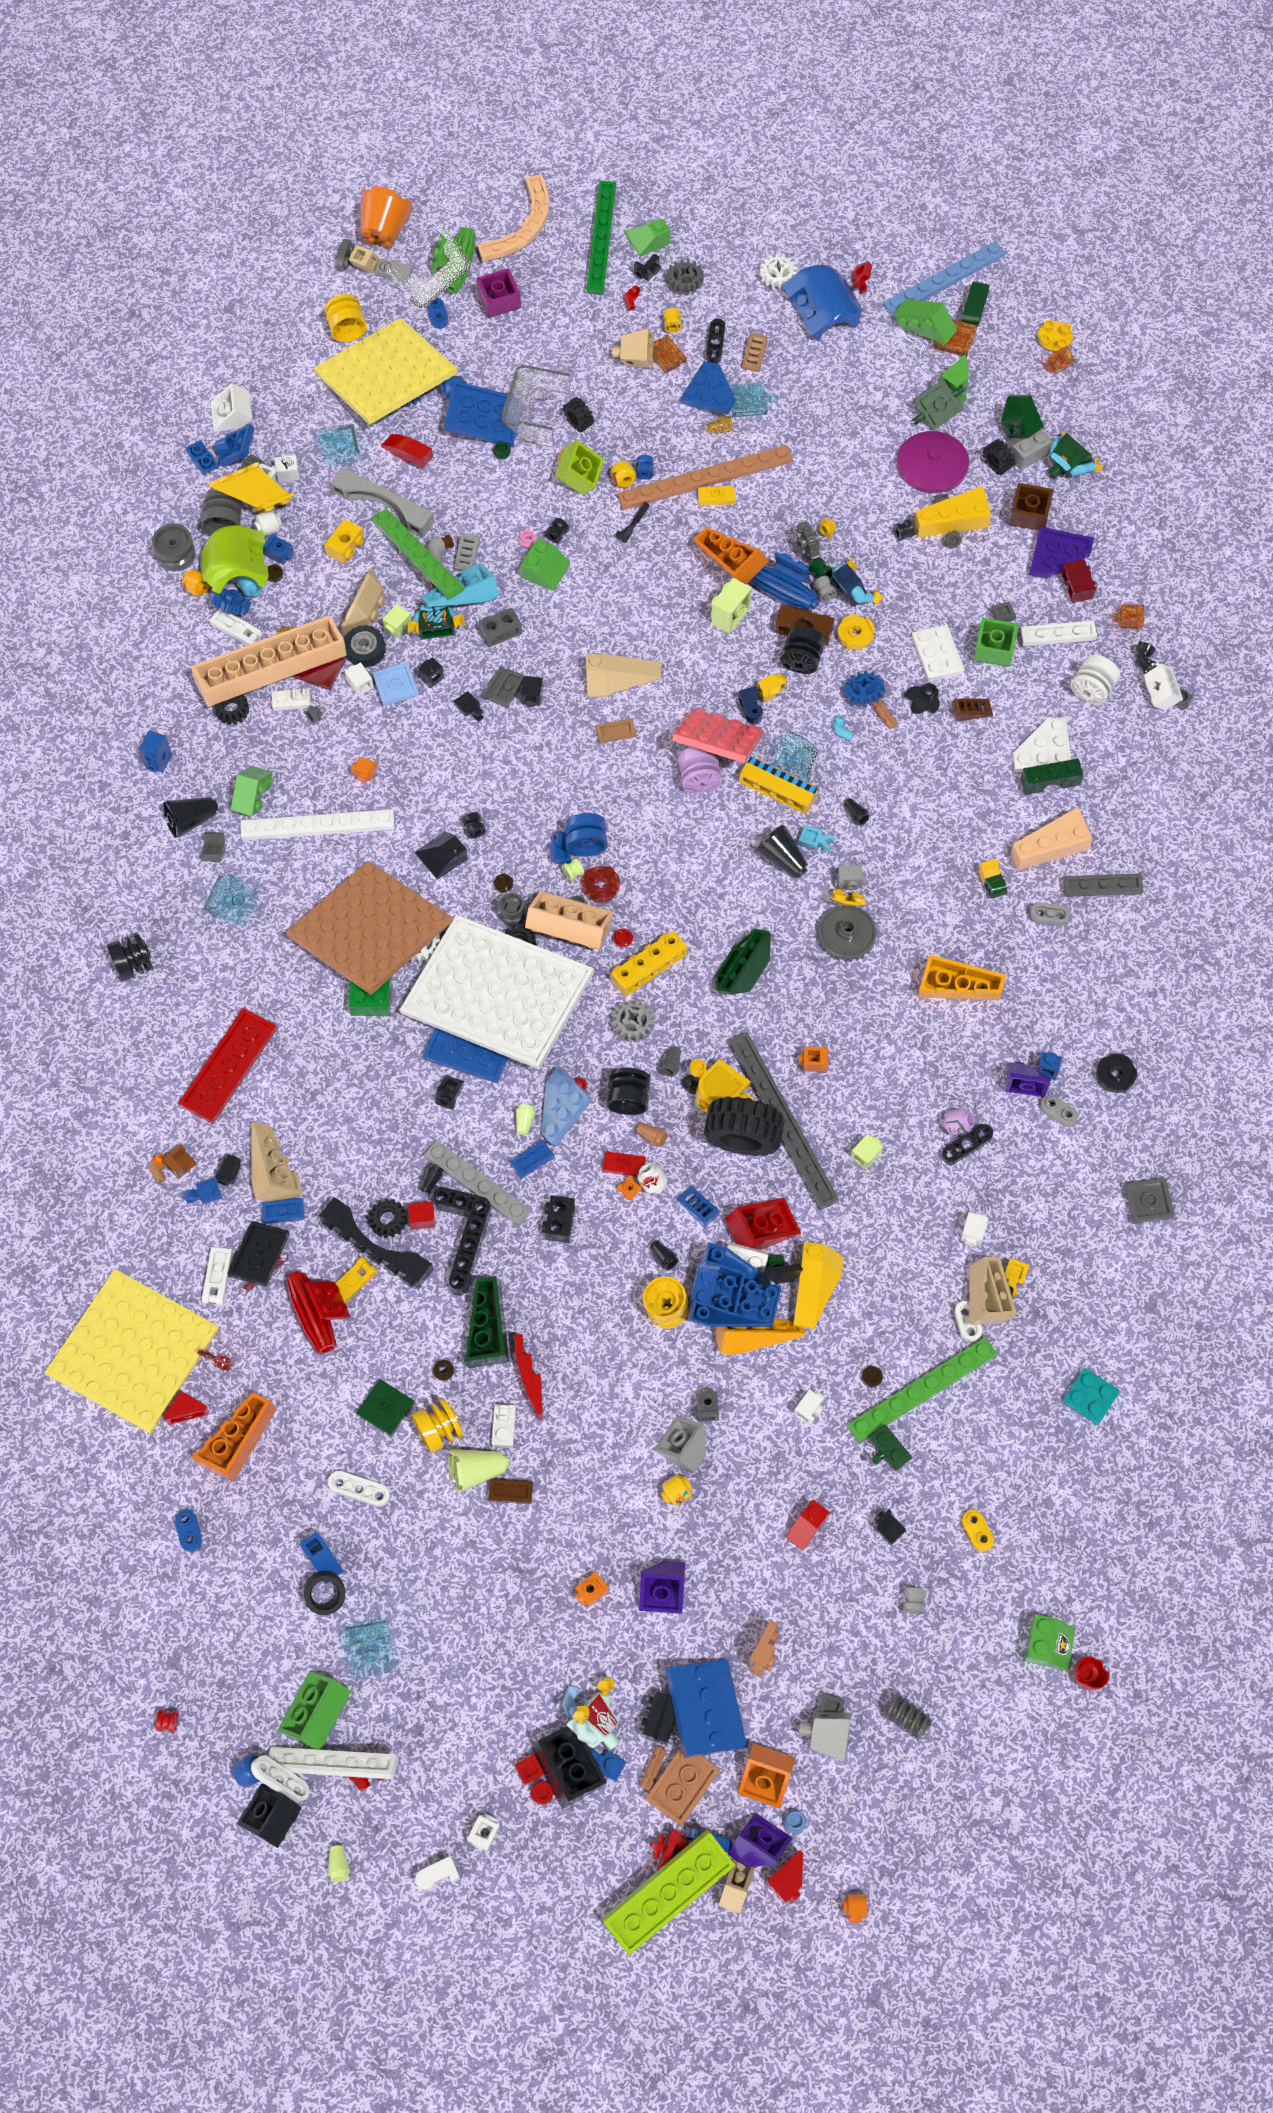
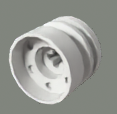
(1095, 679)

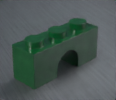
(1037, 778)

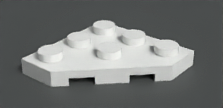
(1044, 746)

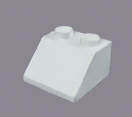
(231, 408)

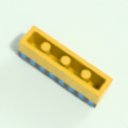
(778, 785)

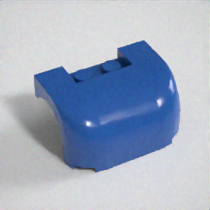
(823, 298)

